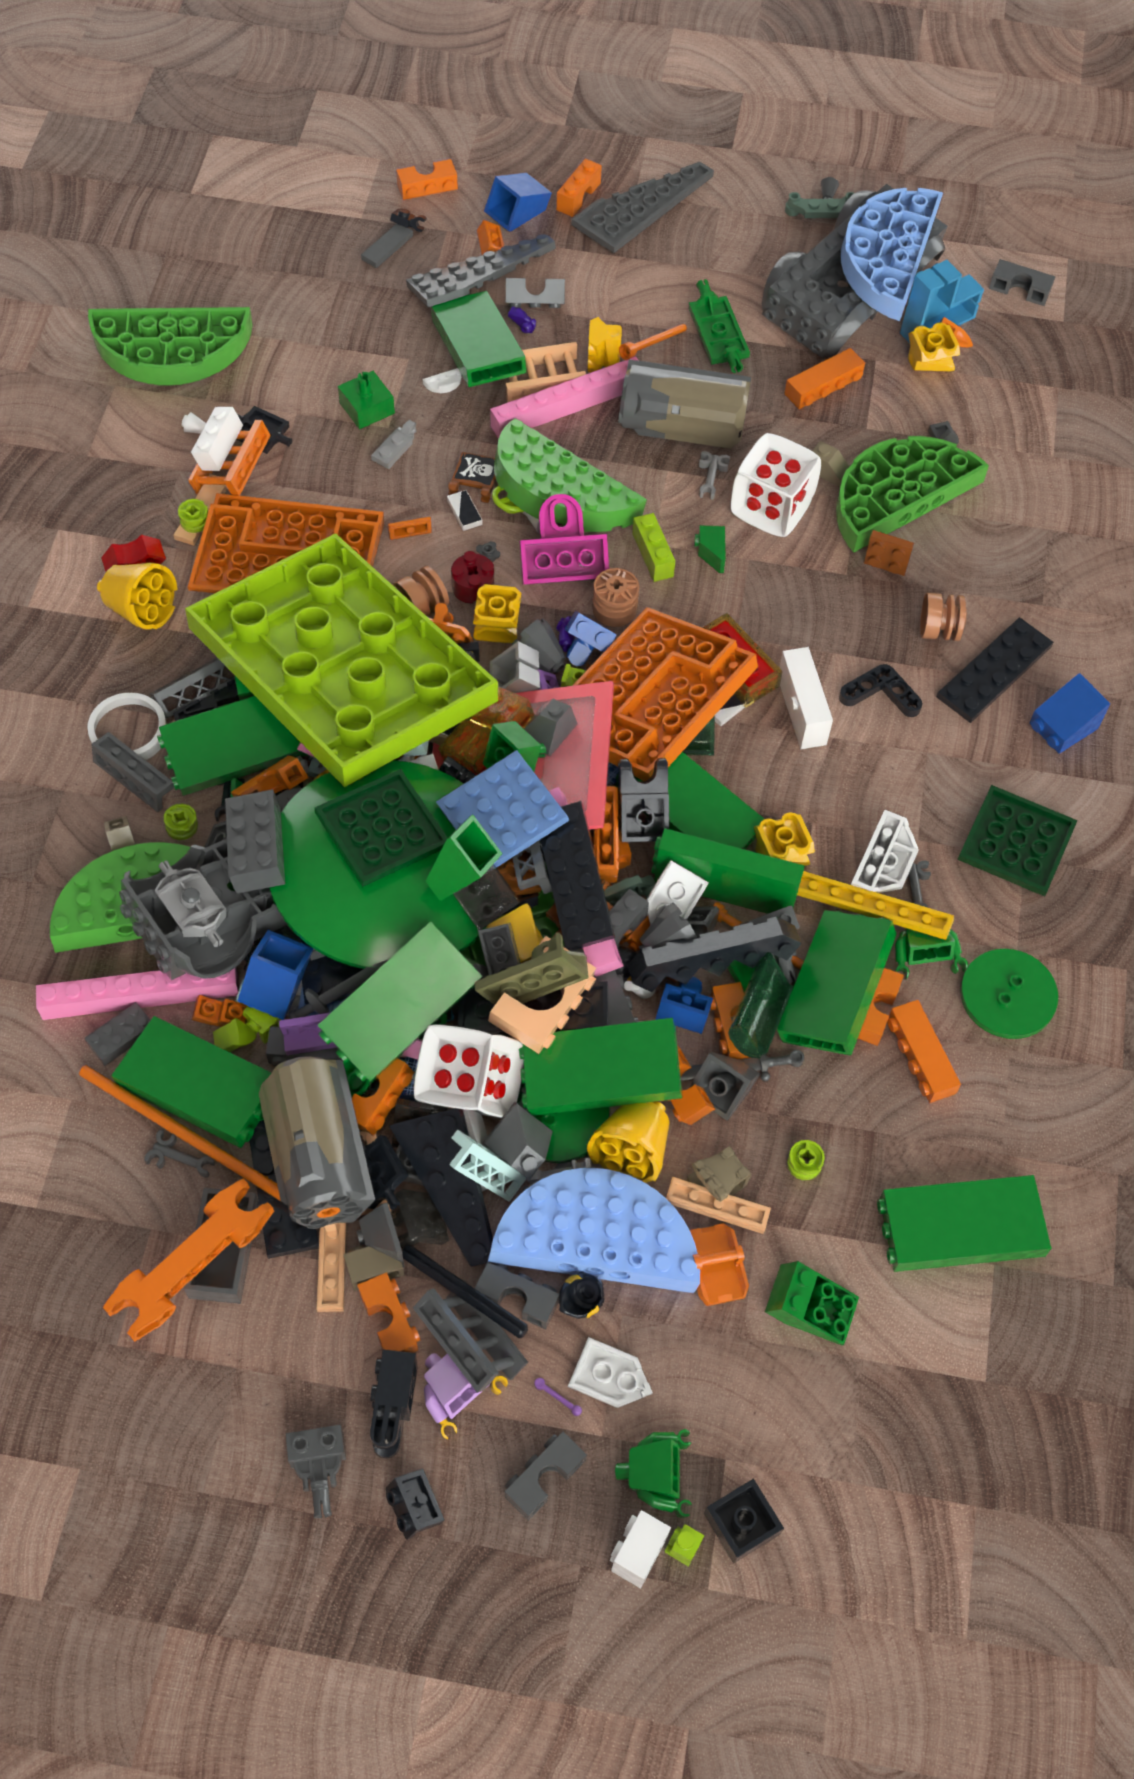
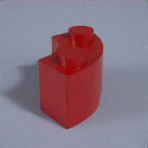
(142, 550)

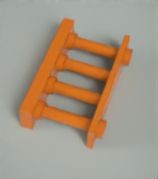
(241, 467)

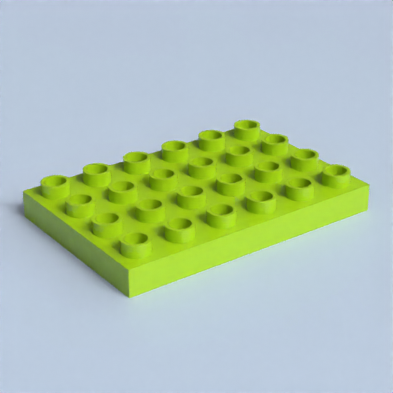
(342, 658)

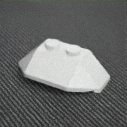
(887, 856)

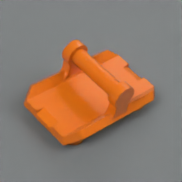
(444, 621)
(720, 1265)

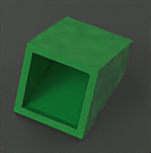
(462, 859)

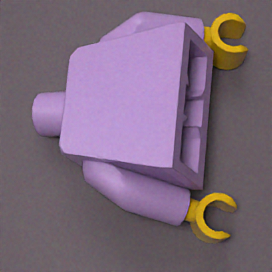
(449, 1390)

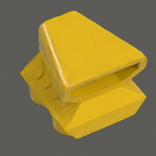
(603, 344)
(933, 348)
(496, 613)
(785, 839)
(524, 930)

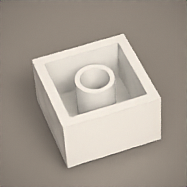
(640, 1549)

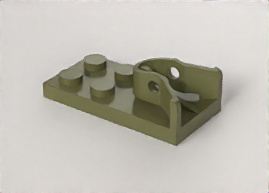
(538, 976)

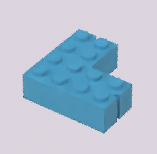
(941, 294)

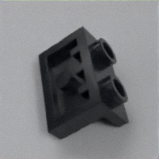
(413, 1503)

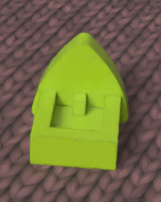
(233, 1035)

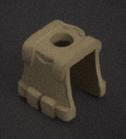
(720, 1174)

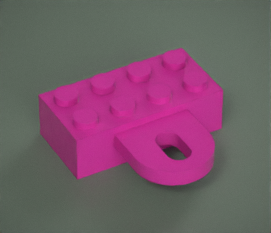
(564, 551)

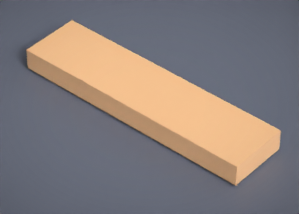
(207, 495)
(730, 1210)
(331, 1269)

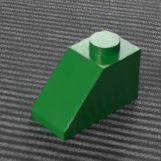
(711, 546)

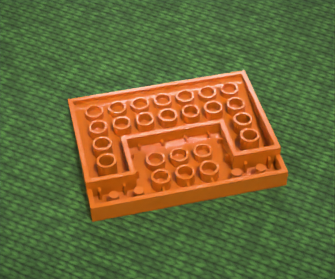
(254, 533)
(665, 686)

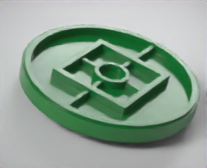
(1009, 993)
(572, 1132)

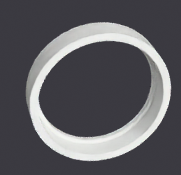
(112, 702)

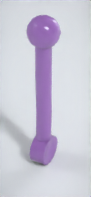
(540, 1384)

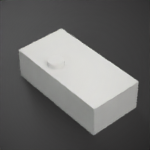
(805, 698)

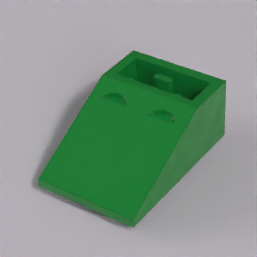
(811, 1302)

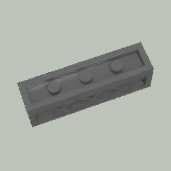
(188, 680)
(131, 770)
(539, 867)

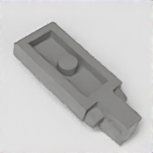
(395, 445)

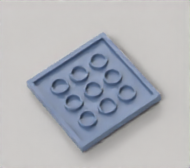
(507, 804)

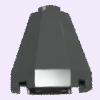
(542, 638)
(667, 928)

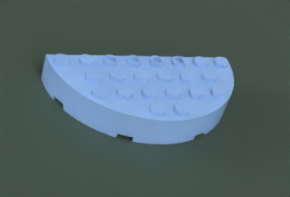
(887, 246)
(598, 1226)

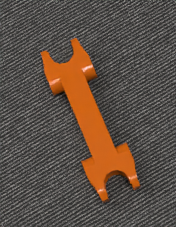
(153, 1292)

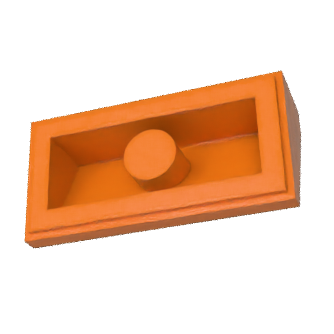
(489, 237)
(409, 528)

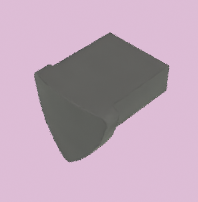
(943, 431)

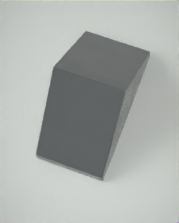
(703, 919)

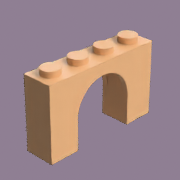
(537, 1027)

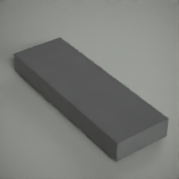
(387, 245)

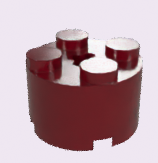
(469, 574)

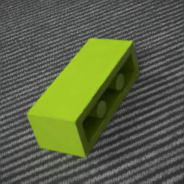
(653, 547)

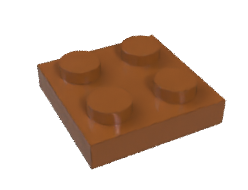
(888, 553)

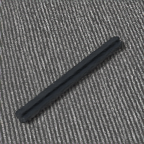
(465, 1291)

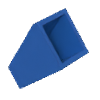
(516, 200)
(1070, 714)
(274, 974)

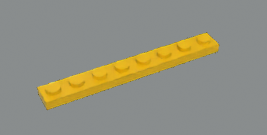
(875, 905)

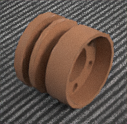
(423, 589)
(615, 597)
(945, 617)

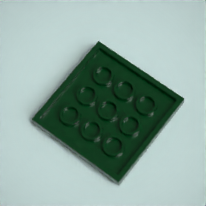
(381, 827)
(1017, 840)

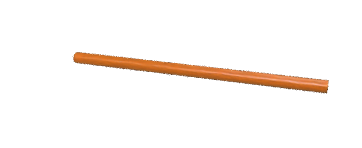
(180, 1131)

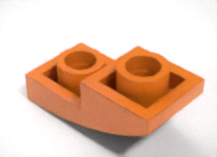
(217, 1012)

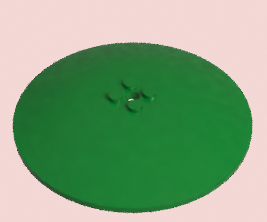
(328, 903)

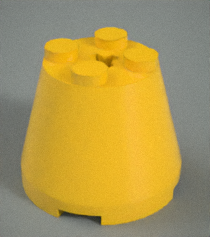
(139, 593)
(632, 1140)

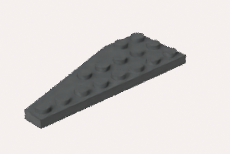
(625, 215)
(457, 278)

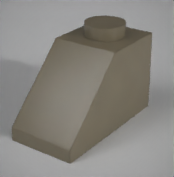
(832, 463)
(119, 833)
(369, 1263)

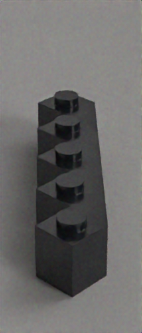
(713, 952)

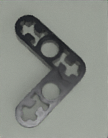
(885, 684)

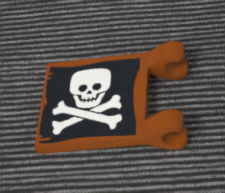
(474, 472)

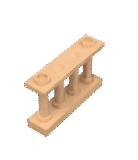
(544, 355)

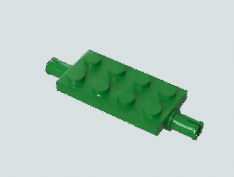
(718, 328)

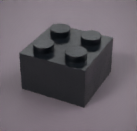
(743, 1520)

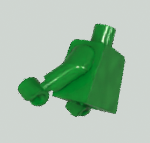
(923, 948)
(655, 1470)

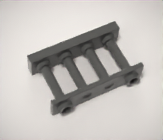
(461, 1346)

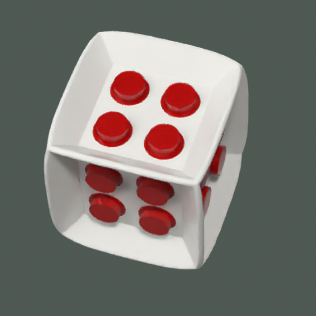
(775, 484)
(468, 1070)

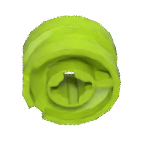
(193, 515)
(186, 827)
(797, 1165)

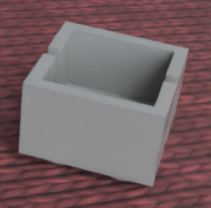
(517, 668)

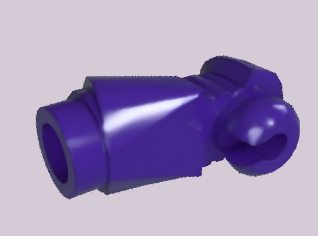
(522, 320)
(565, 638)

